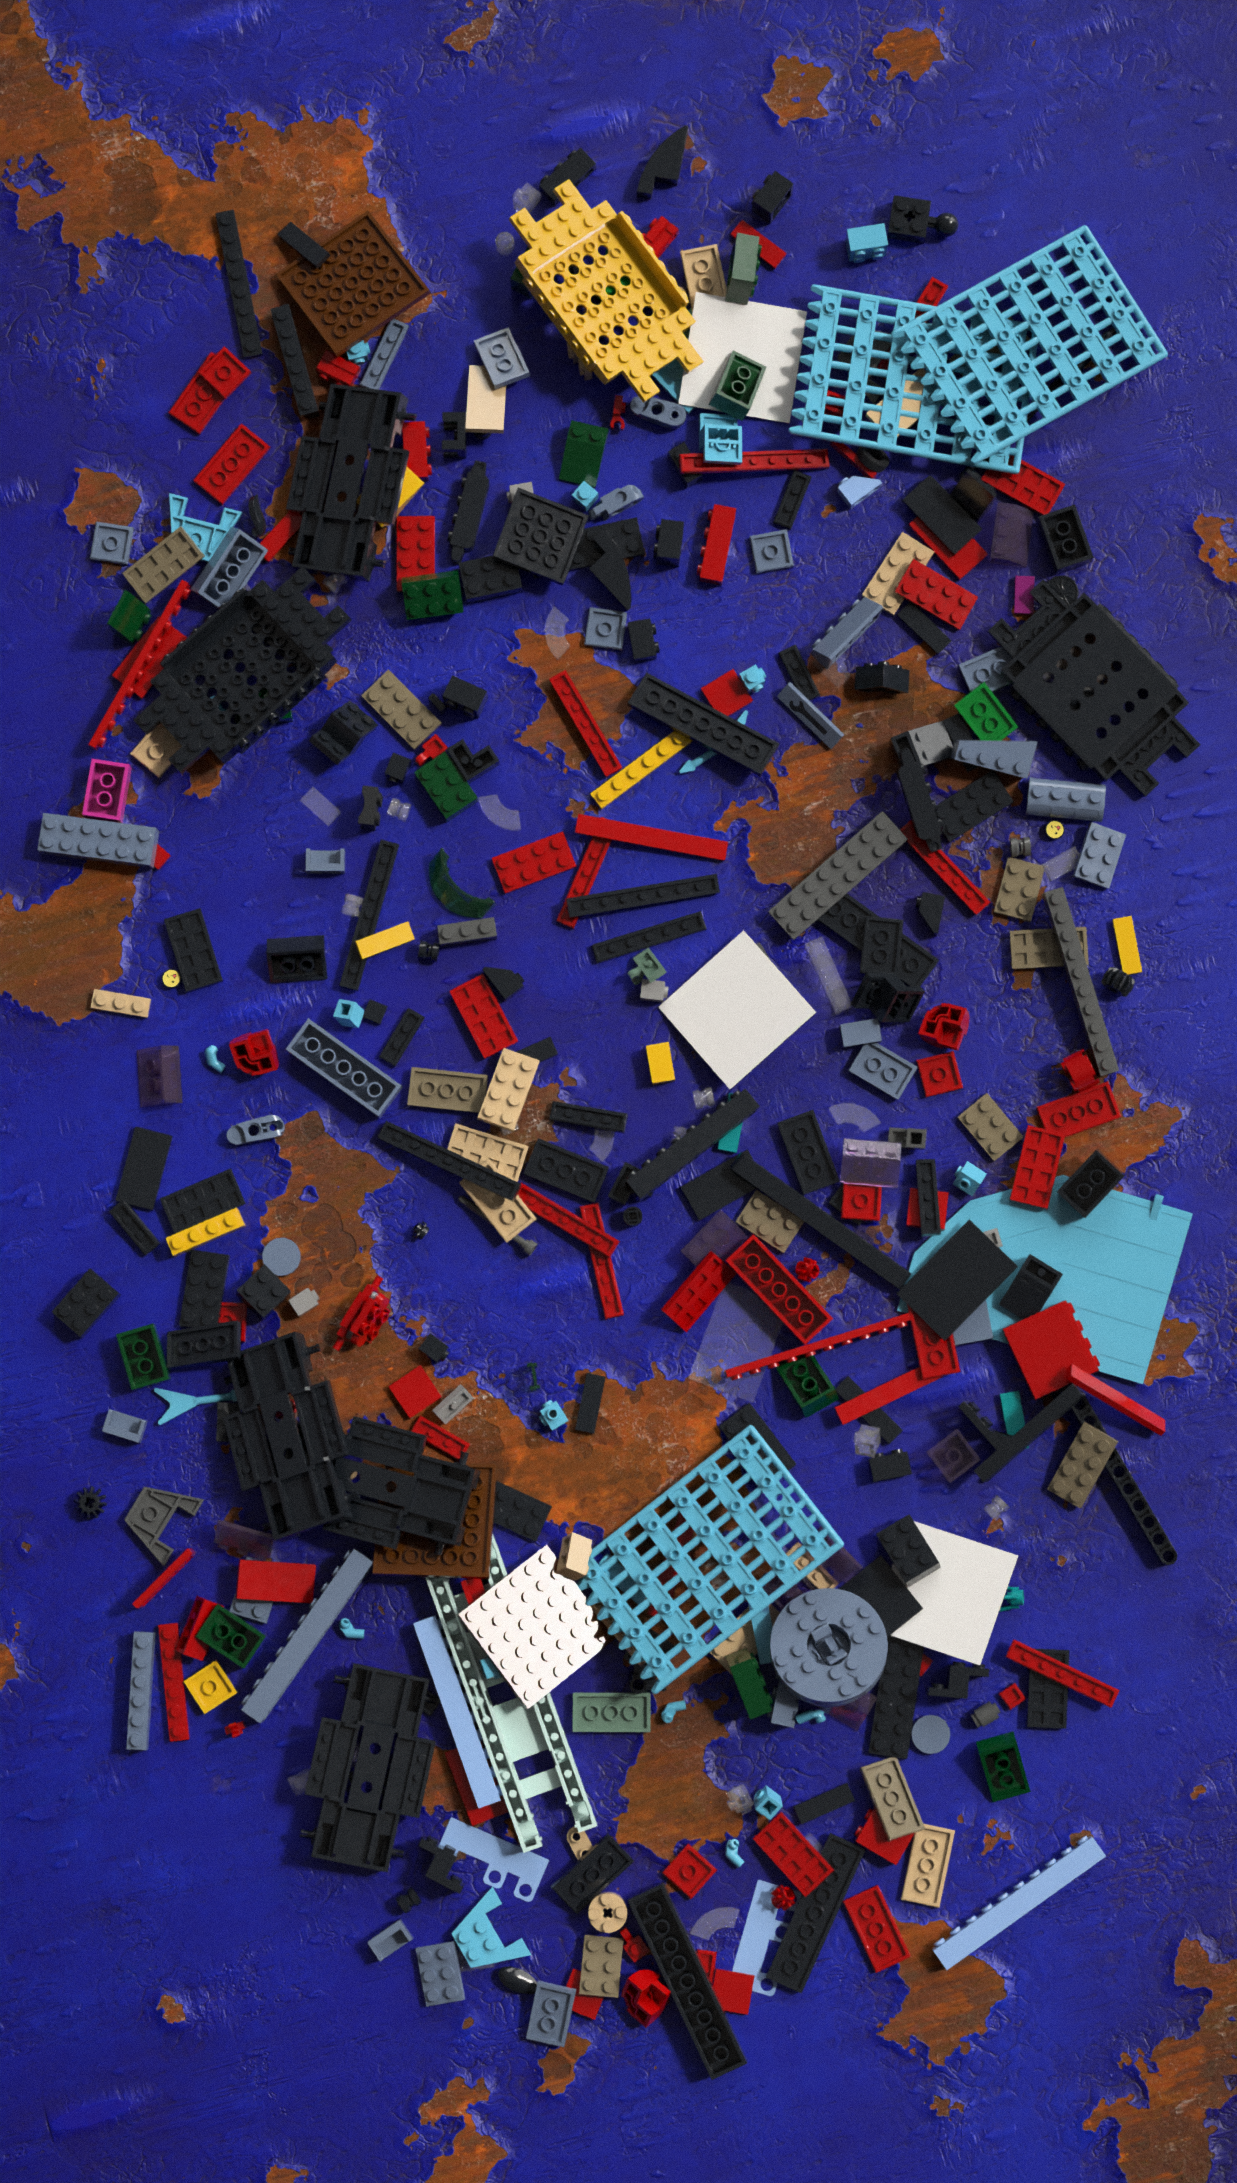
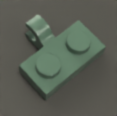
(648, 966)

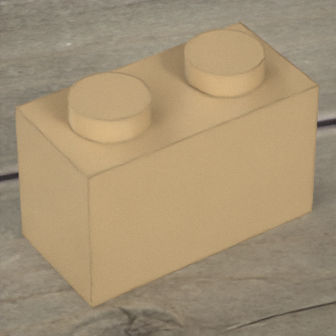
(574, 1556)

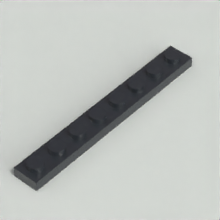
(239, 284)
(643, 895)
(370, 912)
(449, 1161)

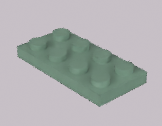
(611, 1712)

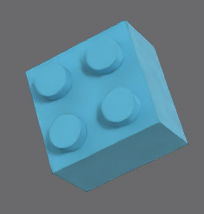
(866, 243)

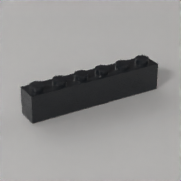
(295, 362)

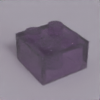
(953, 1456)

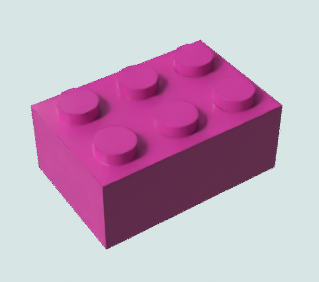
(106, 791)

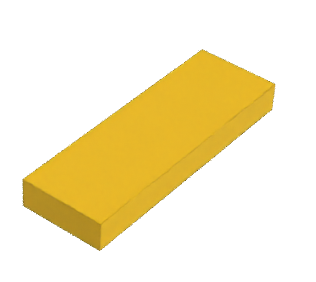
(384, 940)
(1127, 945)

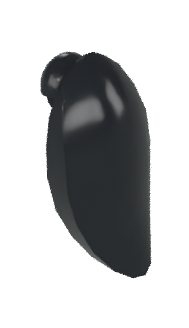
(257, 517)
(517, 1980)

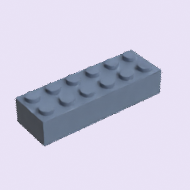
(98, 840)
(344, 1068)

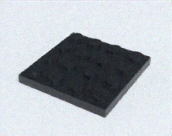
(540, 536)

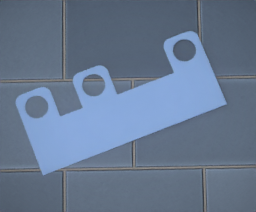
(498, 1853)
(757, 1931)

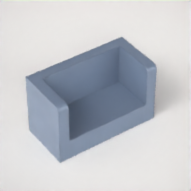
(325, 862)
(860, 1033)
(124, 1426)
(390, 1940)

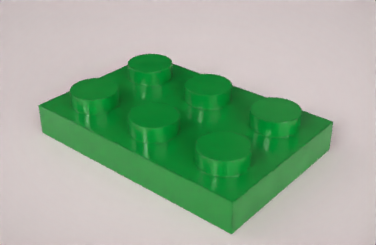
(985, 714)

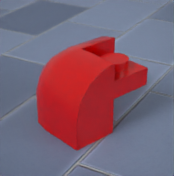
(945, 1026)
(255, 1053)
(645, 1996)

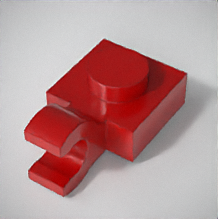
(619, 407)
(432, 749)
(235, 1728)
(635, 1945)

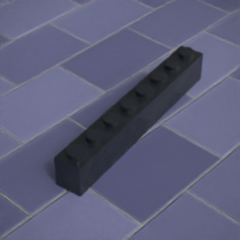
(692, 1145)

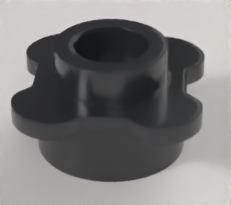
(420, 1230)

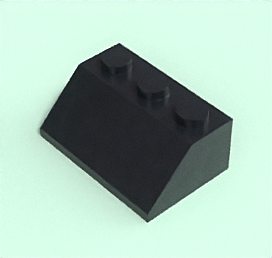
(297, 959)

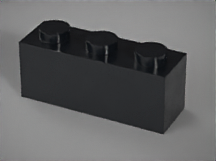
(575, 168)

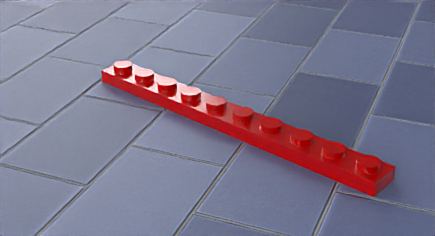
(136, 672)
(825, 1344)

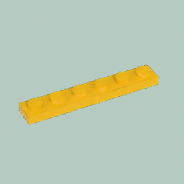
(639, 769)

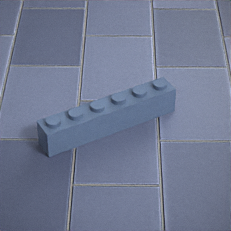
(141, 1690)

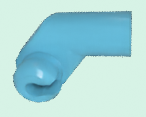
(211, 1059)
(670, 1710)

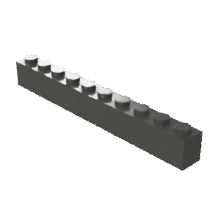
(1080, 982)

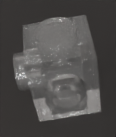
(526, 197)
(867, 1440)
(739, 1799)

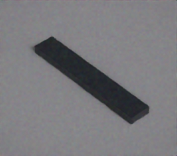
(649, 937)

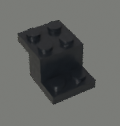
(343, 732)
(887, 997)
(957, 1680)
(442, 1864)

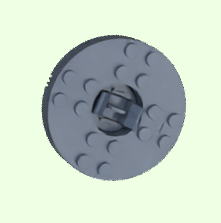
(828, 1647)

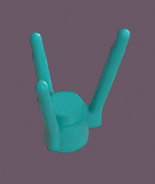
(1015, 1598)

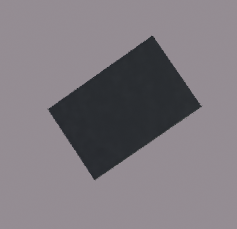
(957, 1280)
(885, 1594)

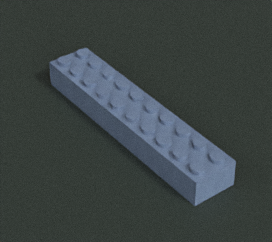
(308, 1635)

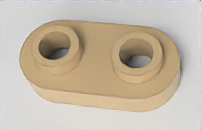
(580, 1845)

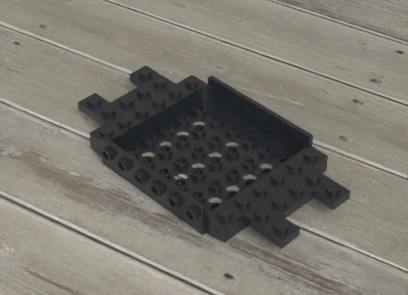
(294, 629)
(1141, 733)

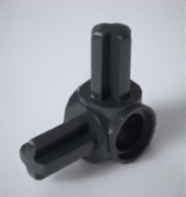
(647, 1683)

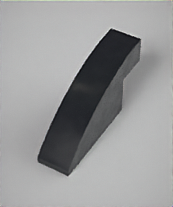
(664, 164)
(612, 569)

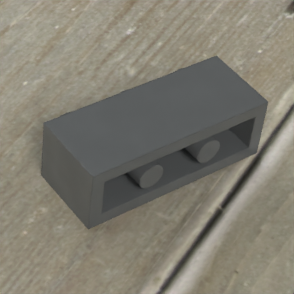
(467, 932)

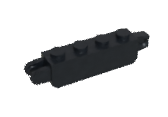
(470, 512)
(918, 800)

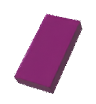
(1022, 600)

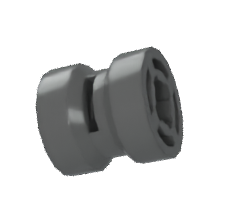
(1025, 846)

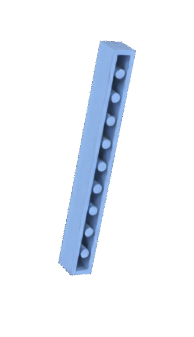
(457, 1712)
(1018, 1902)

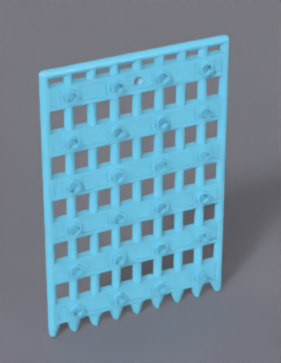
(1044, 334)
(895, 375)
(718, 1546)

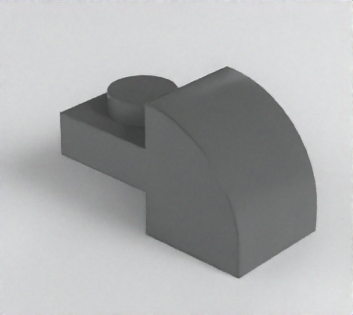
(909, 1138)

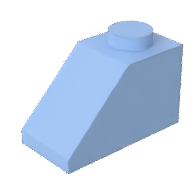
(857, 489)

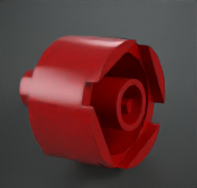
(1080, 1071)

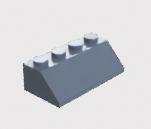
(229, 567)
(846, 632)

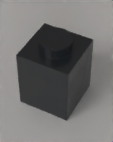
(397, 768)
(434, 1348)

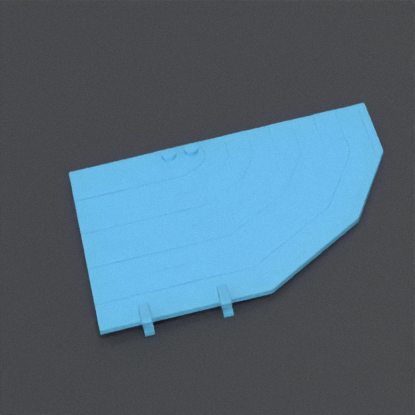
(1112, 1266)

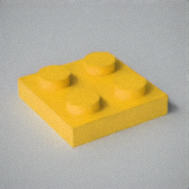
(210, 1686)

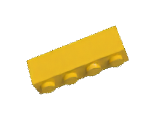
(205, 1232)

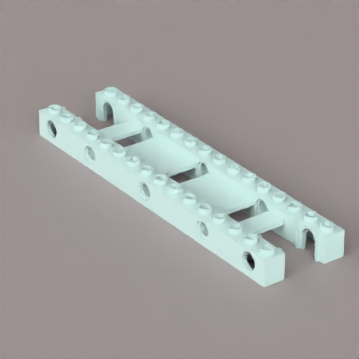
(509, 1728)

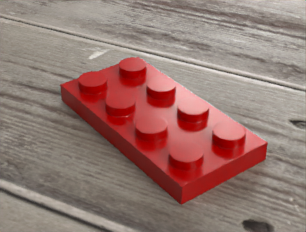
(1028, 487)
(415, 547)
(935, 594)
(534, 862)
(483, 1016)
(1037, 1167)
(698, 1291)
(793, 1854)

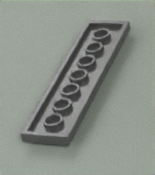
(837, 875)

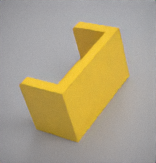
(660, 1063)

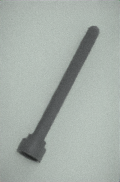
(526, 1245)

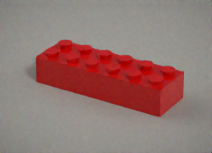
(778, 1289)

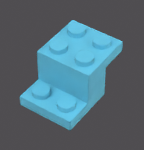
(720, 439)

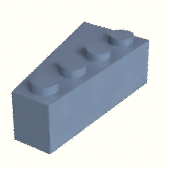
(999, 755)
(784, 1706)

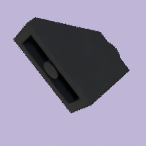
(930, 910)
(504, 981)

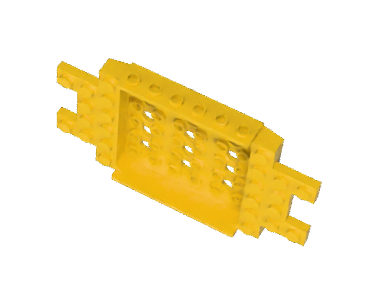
(577, 232)

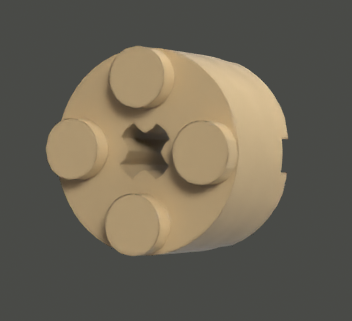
(609, 1923)

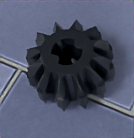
(1118, 981)
(96, 1505)

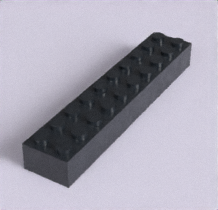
(687, 1980)

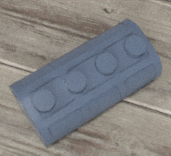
(1066, 799)

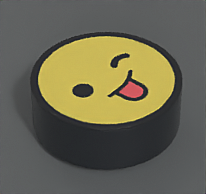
(1054, 830)
(171, 978)

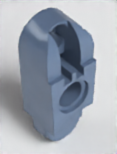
(664, 419)
(616, 502)
(240, 1134)

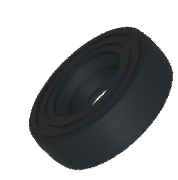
(873, 459)

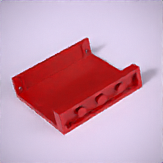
(1048, 1346)

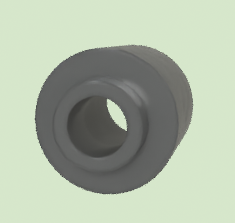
(985, 1714)

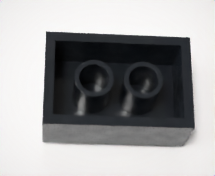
(1065, 539)
(489, 579)
(1091, 1183)
(86, 1303)
(908, 1550)

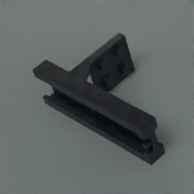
(1011, 1446)

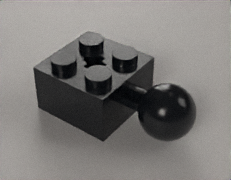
(918, 210)

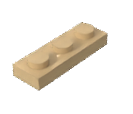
(120, 1003)

